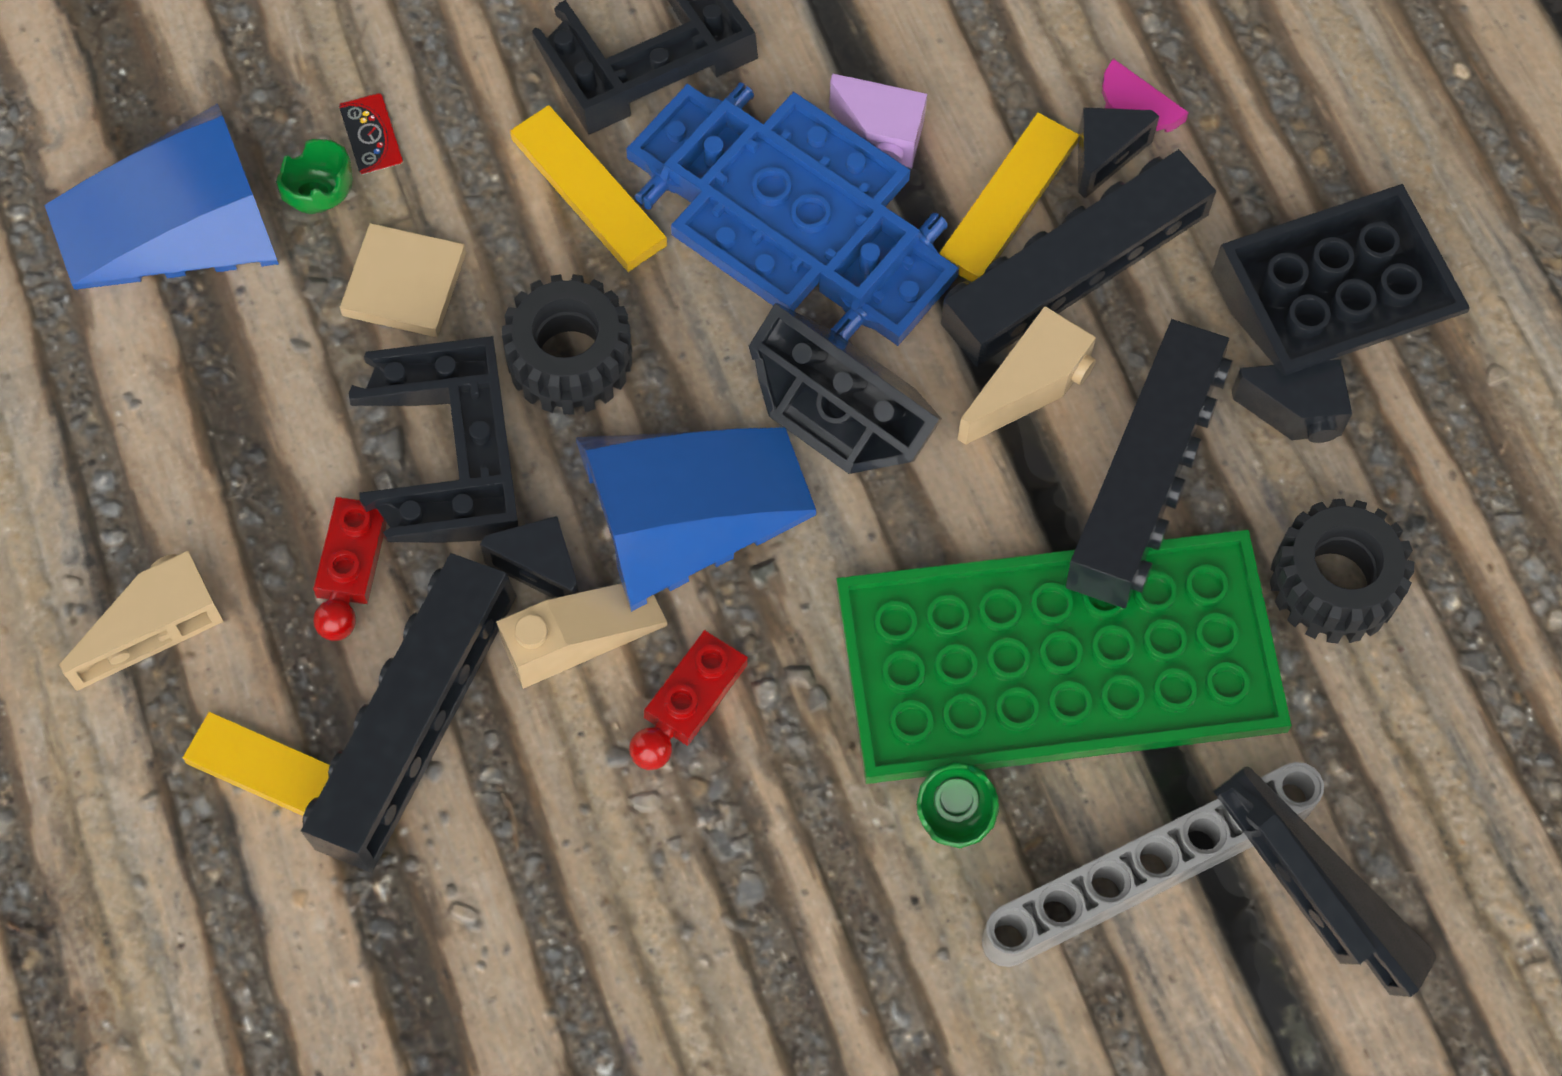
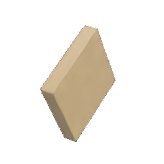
(403, 280)

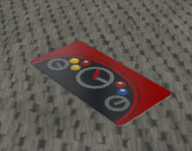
(370, 133)

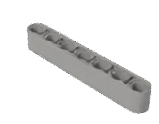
(1130, 877)

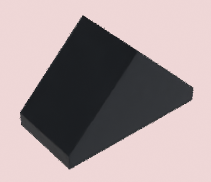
(1109, 142)
(533, 556)

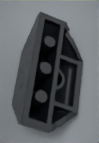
(837, 395)

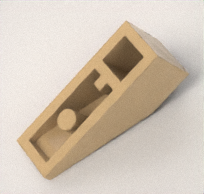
(1033, 375)
(148, 617)
(574, 630)

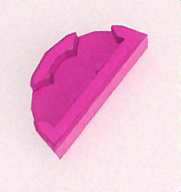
(1128, 91)

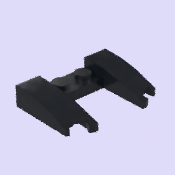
(602, 87)
(468, 380)

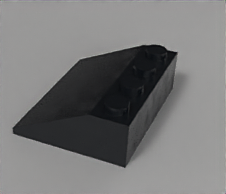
(1337, 280)

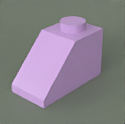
(880, 114)

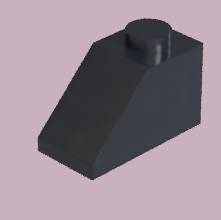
(1298, 405)

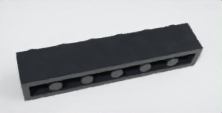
(1076, 256)
(1148, 465)
(408, 712)

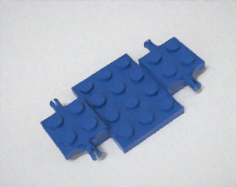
(794, 208)

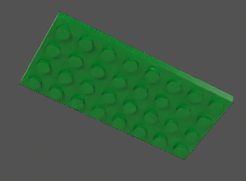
(1021, 671)

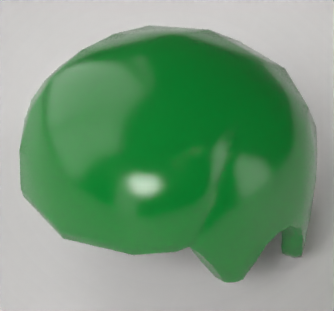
(316, 178)
(957, 804)

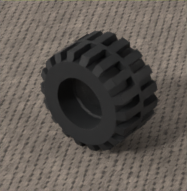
(560, 309)
(1361, 538)

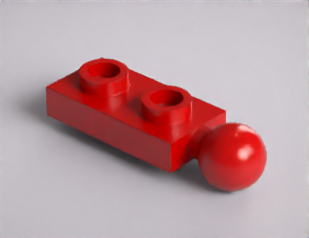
(346, 566)
(687, 699)

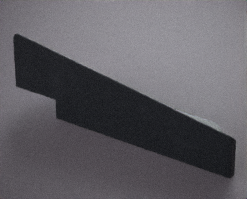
(1326, 890)

